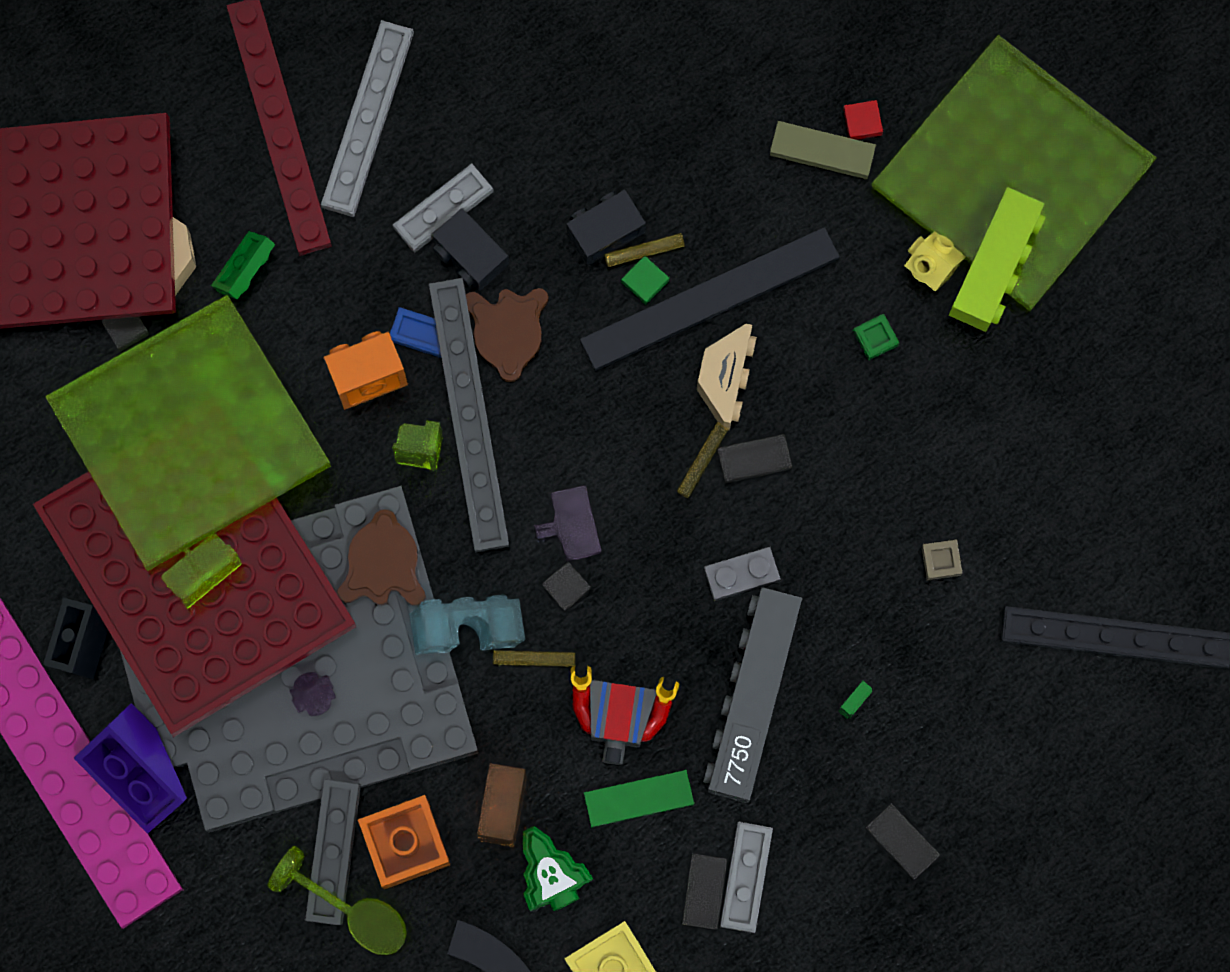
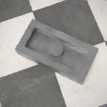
(742, 574)

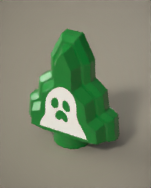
(551, 873)

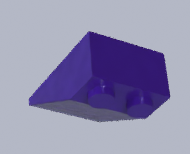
(134, 768)

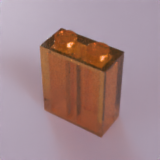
(502, 805)

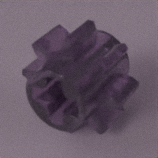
(312, 693)

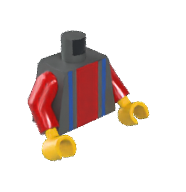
(619, 713)

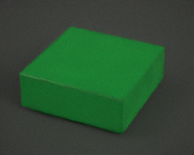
(645, 280)
(876, 336)
(855, 700)

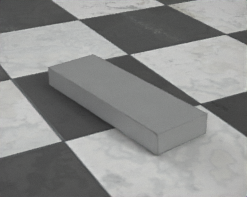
(460, 192)
(746, 877)

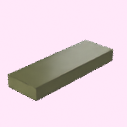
(822, 150)

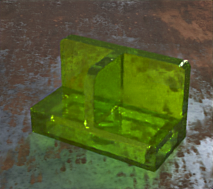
(419, 445)
(201, 569)

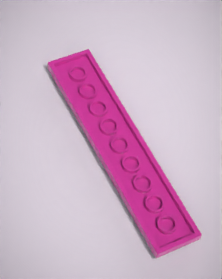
(45, 741)

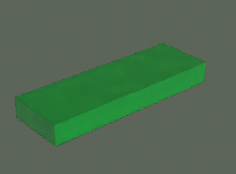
(639, 798)

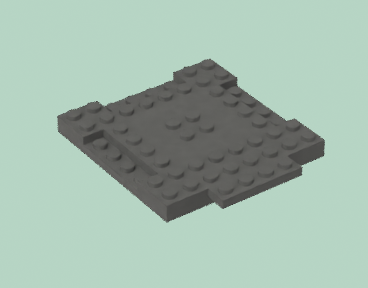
(388, 712)

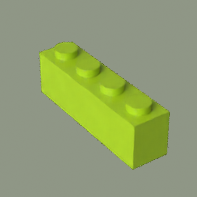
(996, 260)

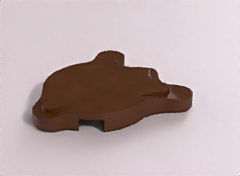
(508, 331)
(382, 561)

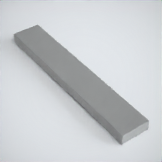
(367, 118)

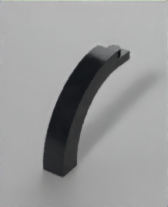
(483, 950)

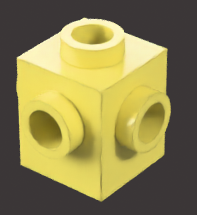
(934, 260)

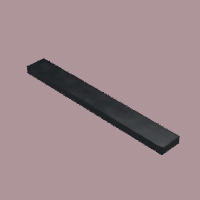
(709, 299)
(1116, 637)

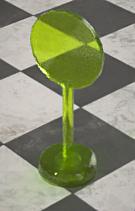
(370, 921)

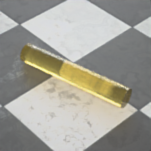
(647, 249)
(702, 460)
(534, 658)

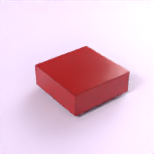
(863, 120)

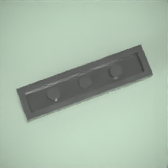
(333, 848)

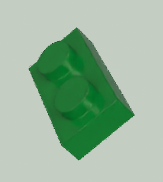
(243, 265)

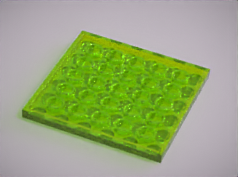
(1022, 132)
(187, 432)

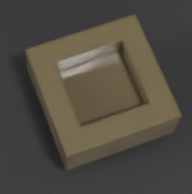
(941, 560)

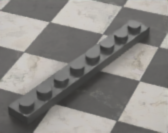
(469, 415)

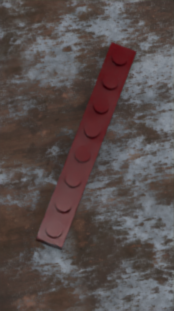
(279, 126)

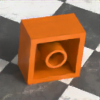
(365, 369)
(404, 842)

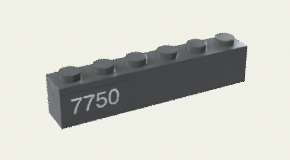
(754, 695)

